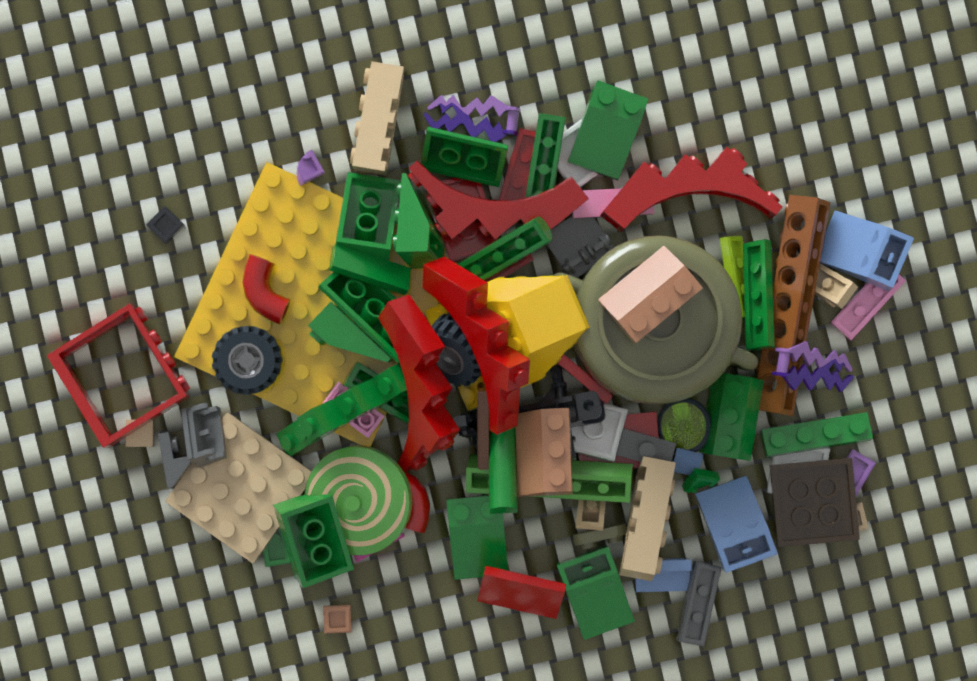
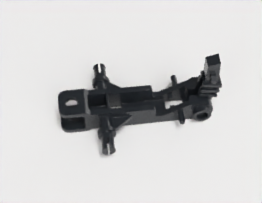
(584, 409)

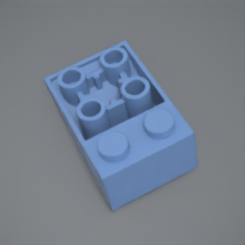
(865, 250)
(736, 524)

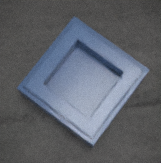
(686, 461)

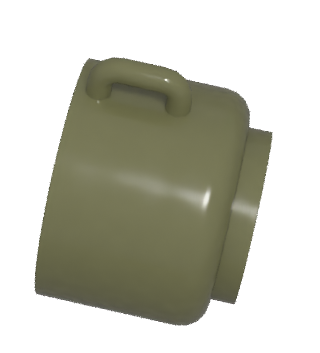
(680, 353)

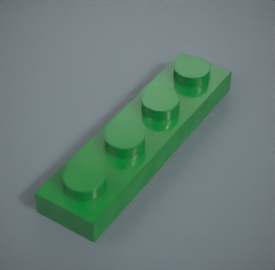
(758, 295)
(816, 435)

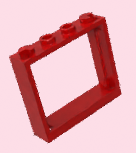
(80, 396)

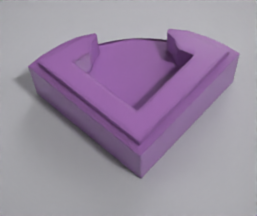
(308, 168)

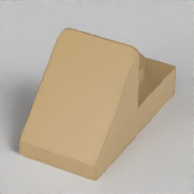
(833, 287)
(590, 514)

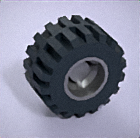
(457, 358)
(247, 360)

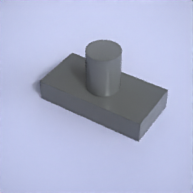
(636, 445)

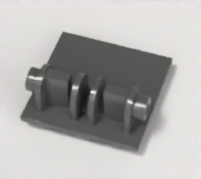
(579, 244)

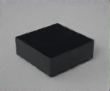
(165, 224)

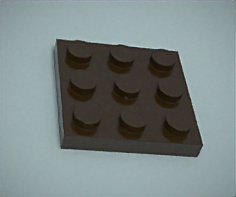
(814, 502)

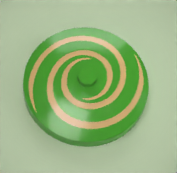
(368, 496)

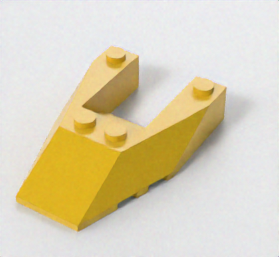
(542, 322)

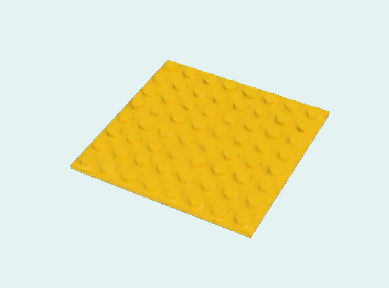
(296, 232)

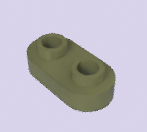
(589, 538)

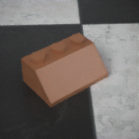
(650, 294)
(544, 453)

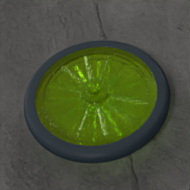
(685, 424)

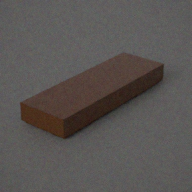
(482, 428)

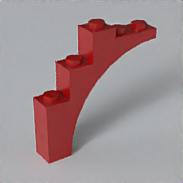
(687, 178)
(495, 215)
(486, 332)
(426, 386)

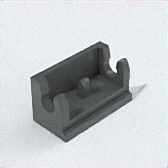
(203, 434)

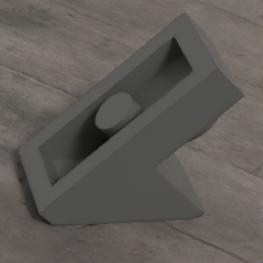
(173, 466)

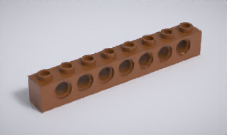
(800, 292)

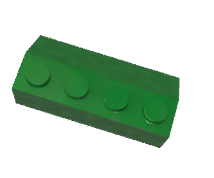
(362, 304)

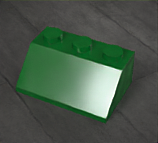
(464, 156)
(734, 416)
(313, 538)

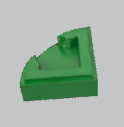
(700, 478)

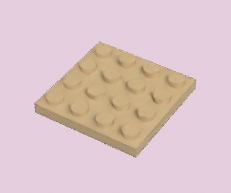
(238, 493)

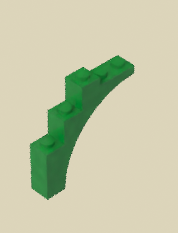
(342, 410)

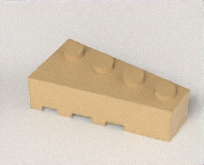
(378, 118)
(647, 518)

